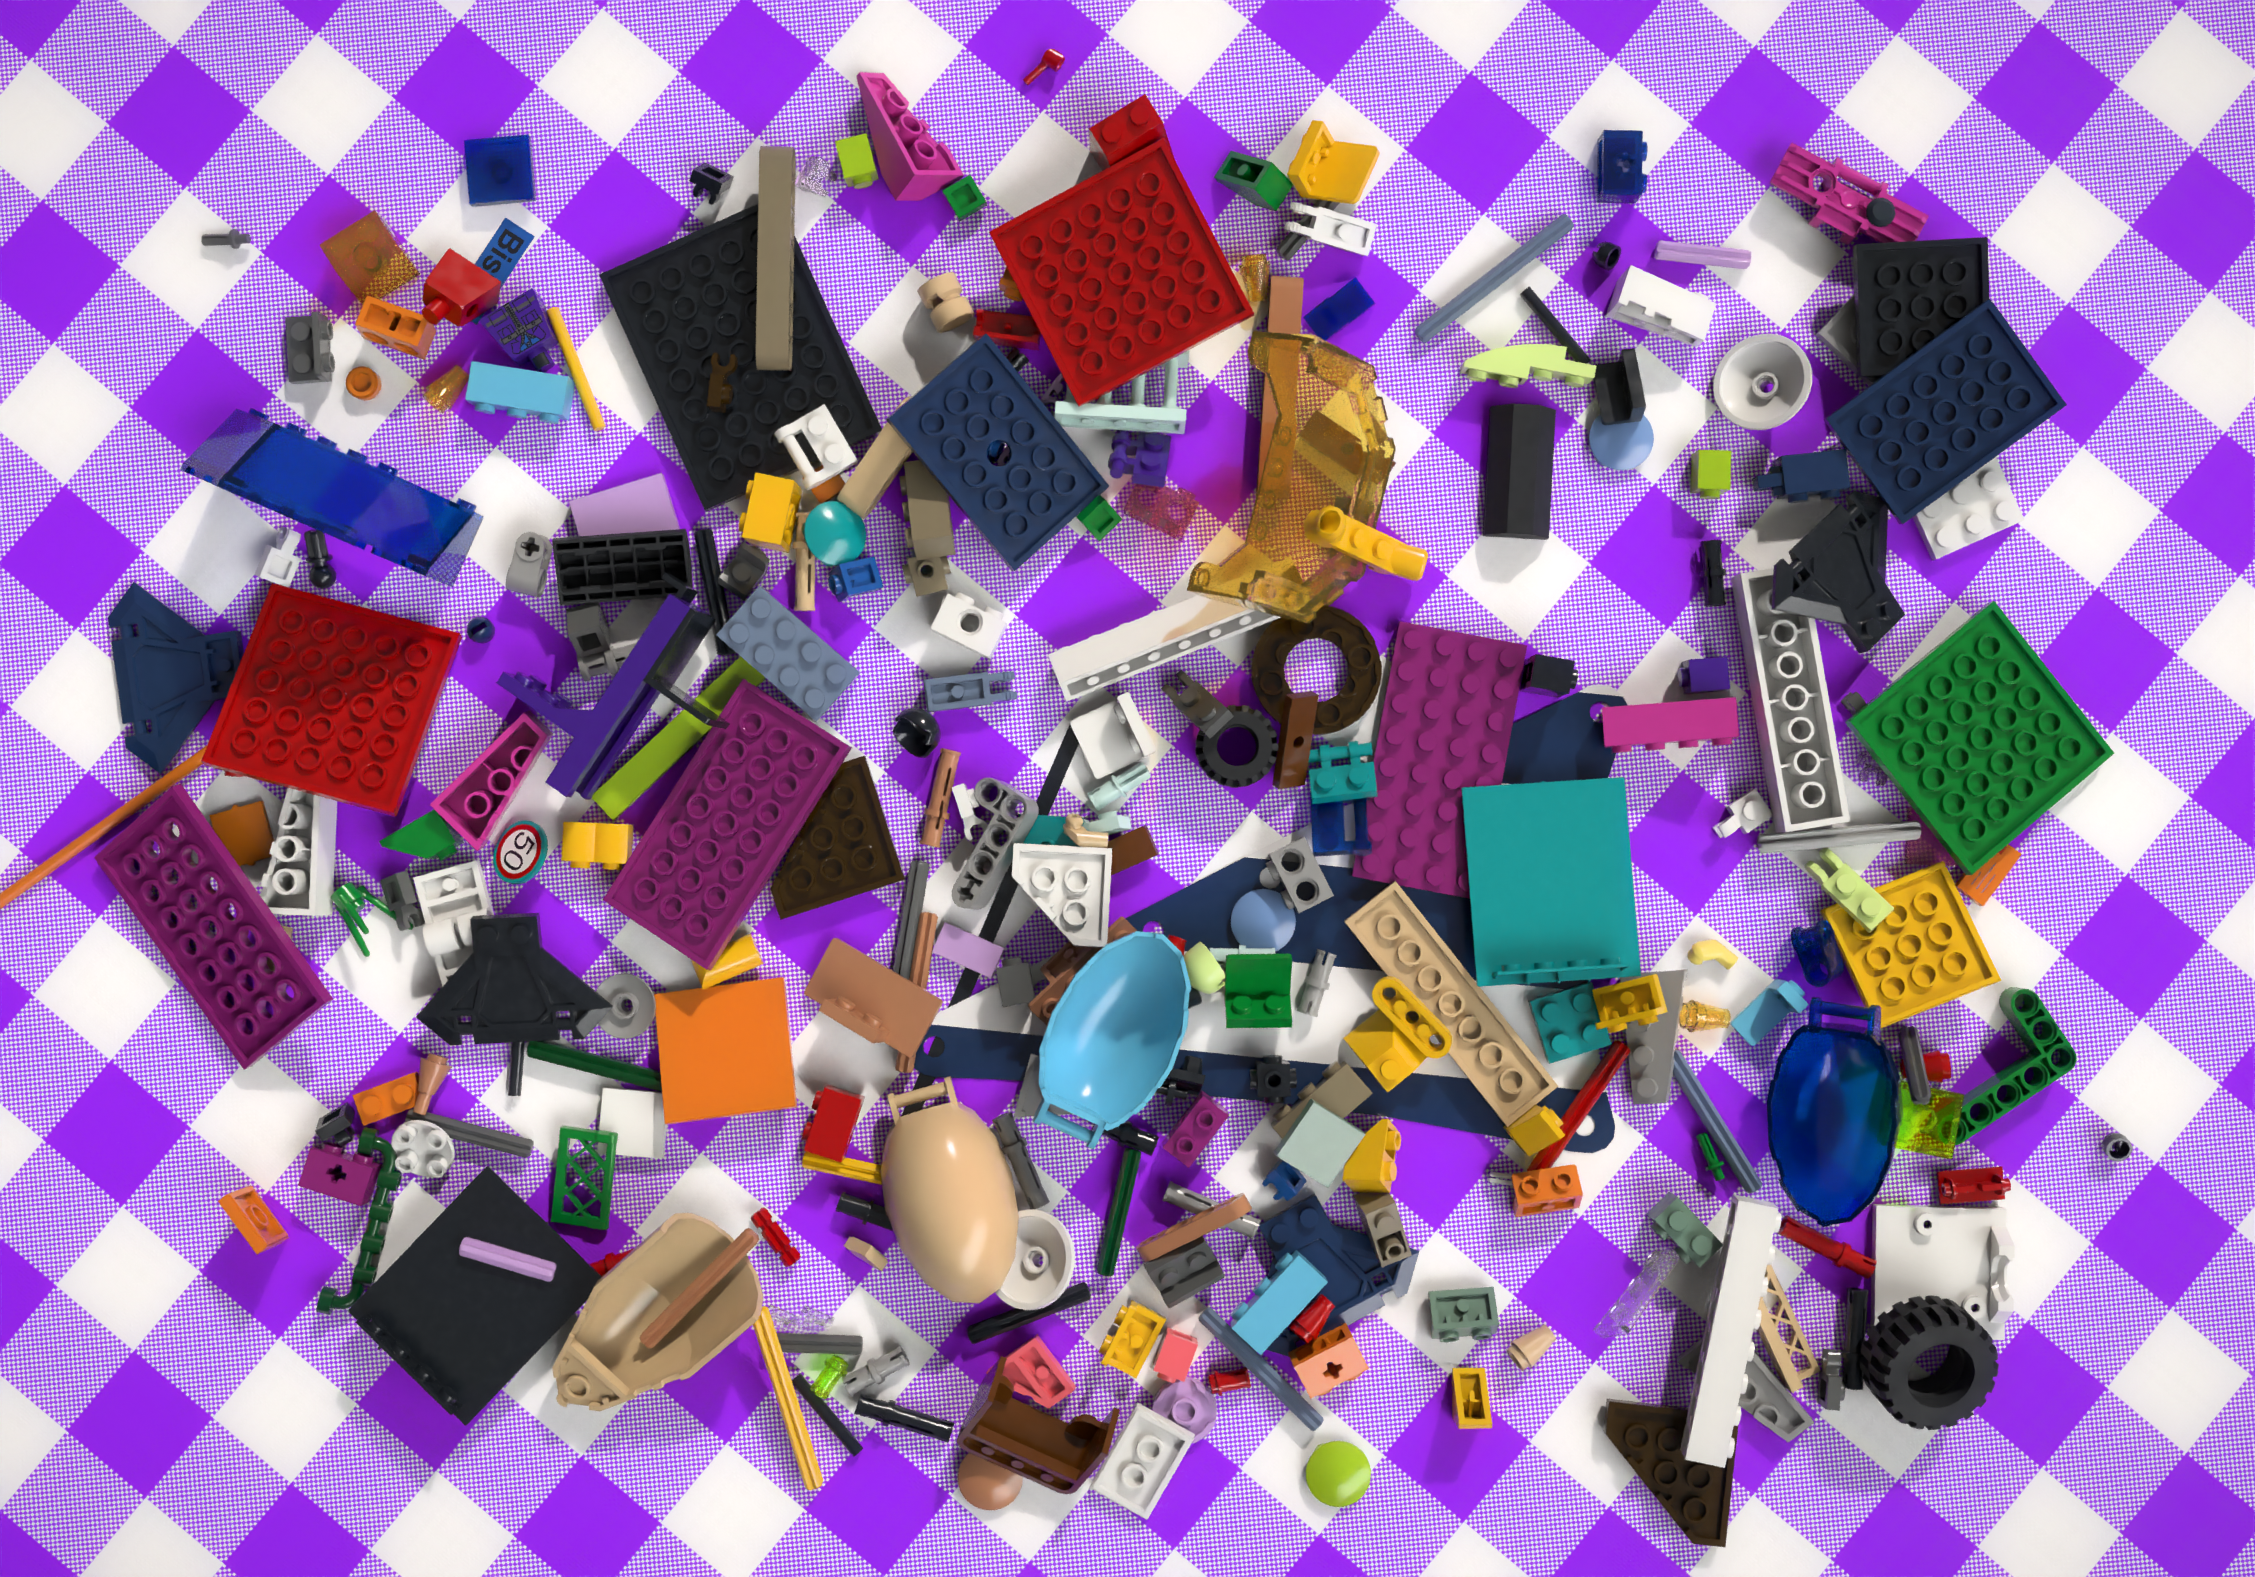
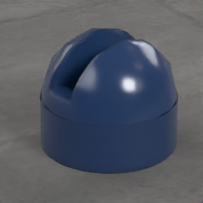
(484, 634)

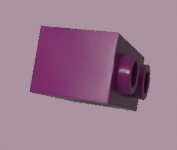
(1195, 1129)
(322, 1176)

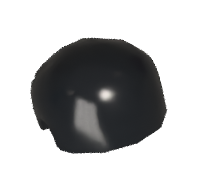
(917, 731)

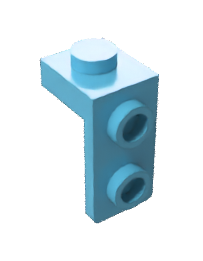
(1768, 1010)

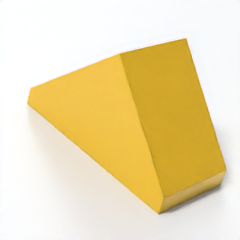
(1470, 1398)

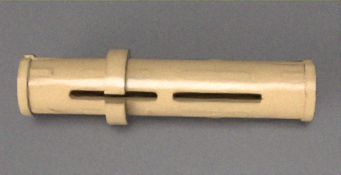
(804, 569)

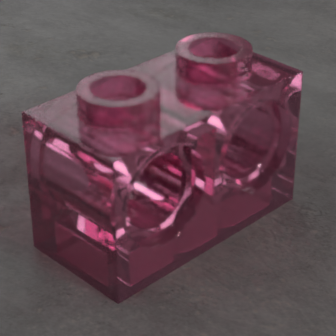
(1157, 514)

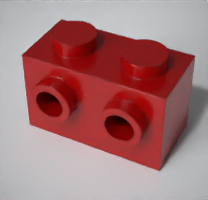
(833, 1122)

